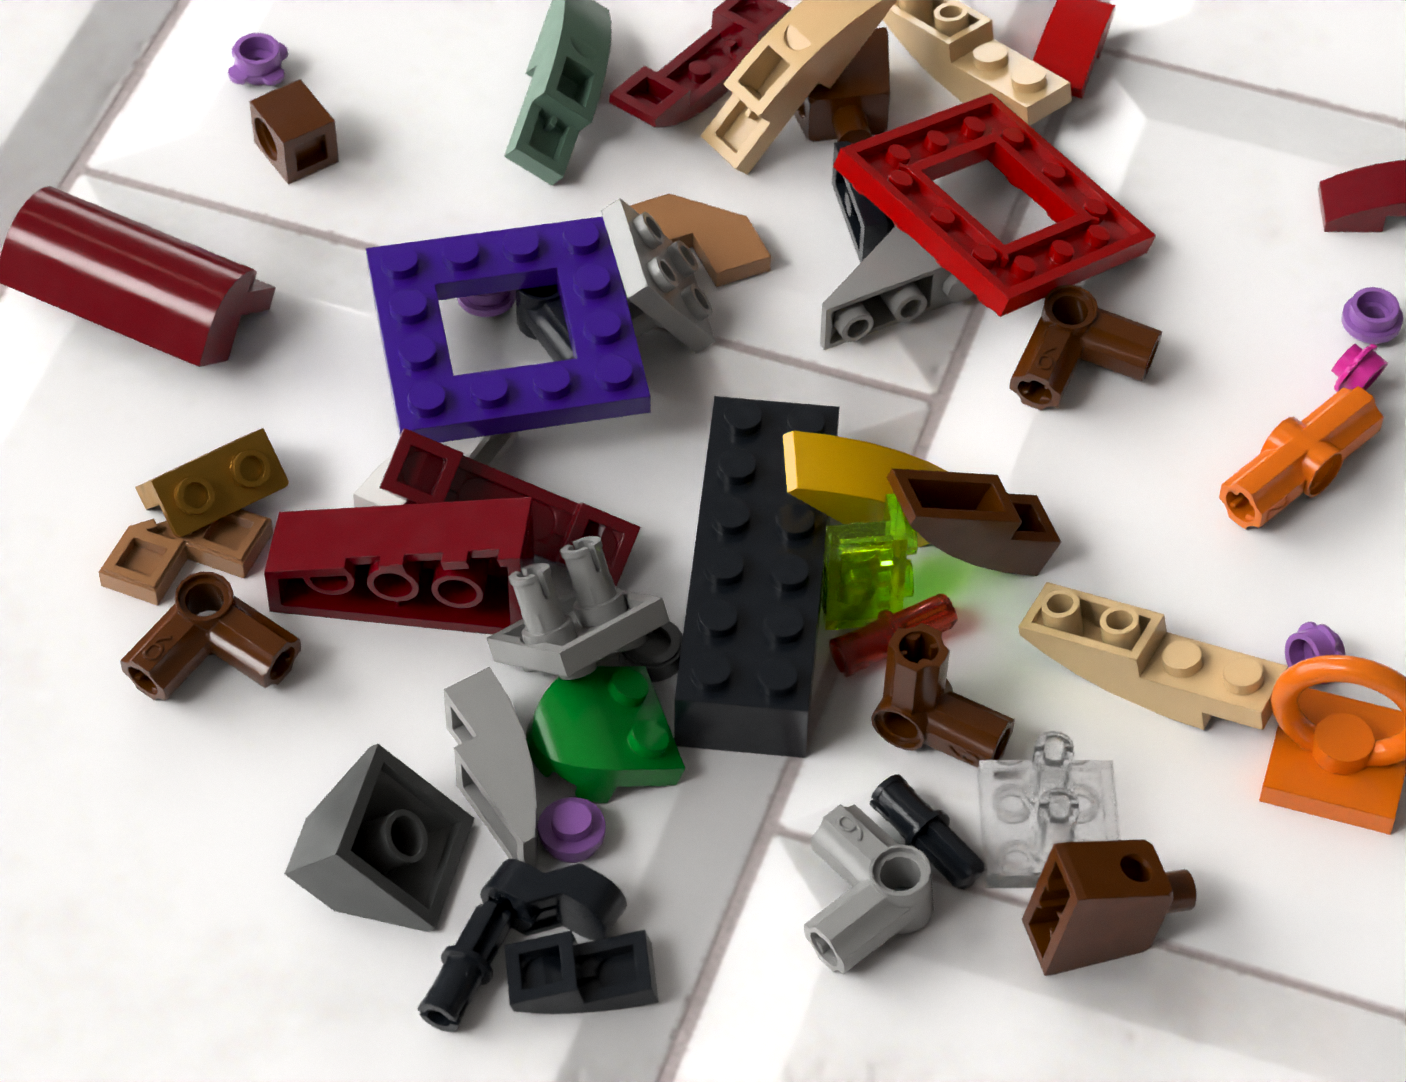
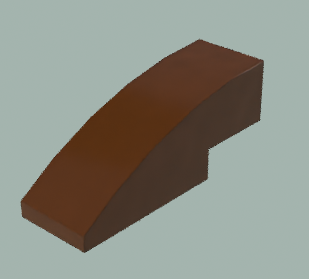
(976, 519)

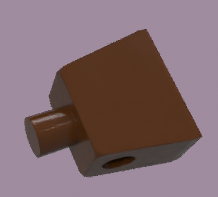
(856, 101)
(1101, 902)

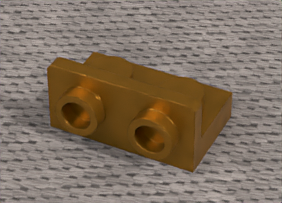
(216, 483)

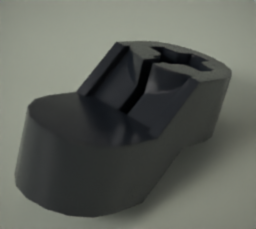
(558, 898)

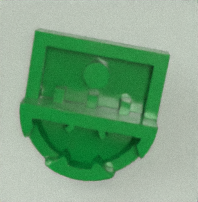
(604, 733)

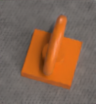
(1336, 751)

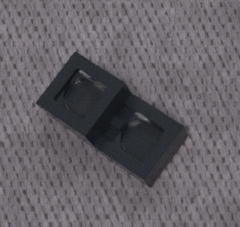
(568, 977)

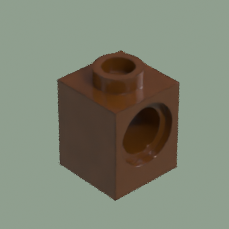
(294, 131)

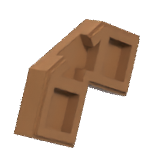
(720, 238)
(152, 557)

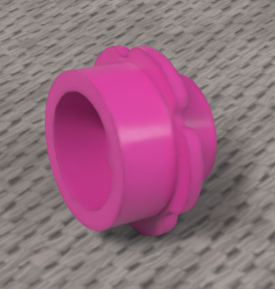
(1358, 367)

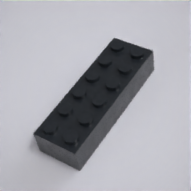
(752, 587)

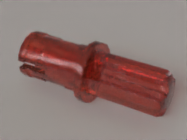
(870, 643)

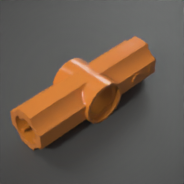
(1301, 457)

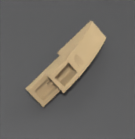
(964, 57)
(783, 68)
(1141, 662)

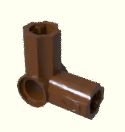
(1078, 330)
(184, 639)
(923, 709)

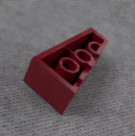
(404, 563)

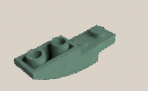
(564, 87)

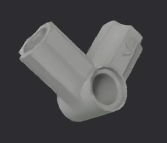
(871, 908)

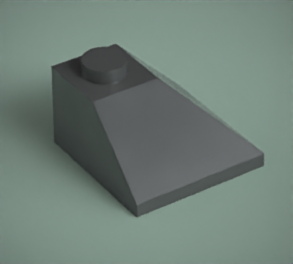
(382, 844)

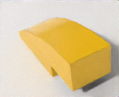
(844, 475)

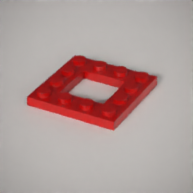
(898, 177)

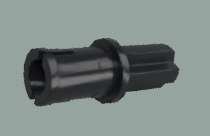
(927, 831)
(466, 966)

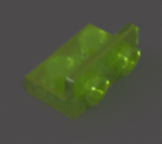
(867, 568)

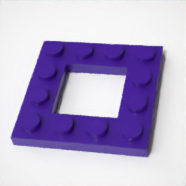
(576, 255)

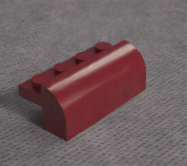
(129, 277)

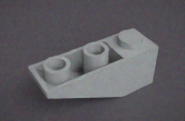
(887, 288)

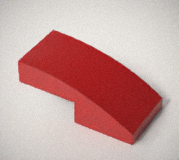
(1074, 40)

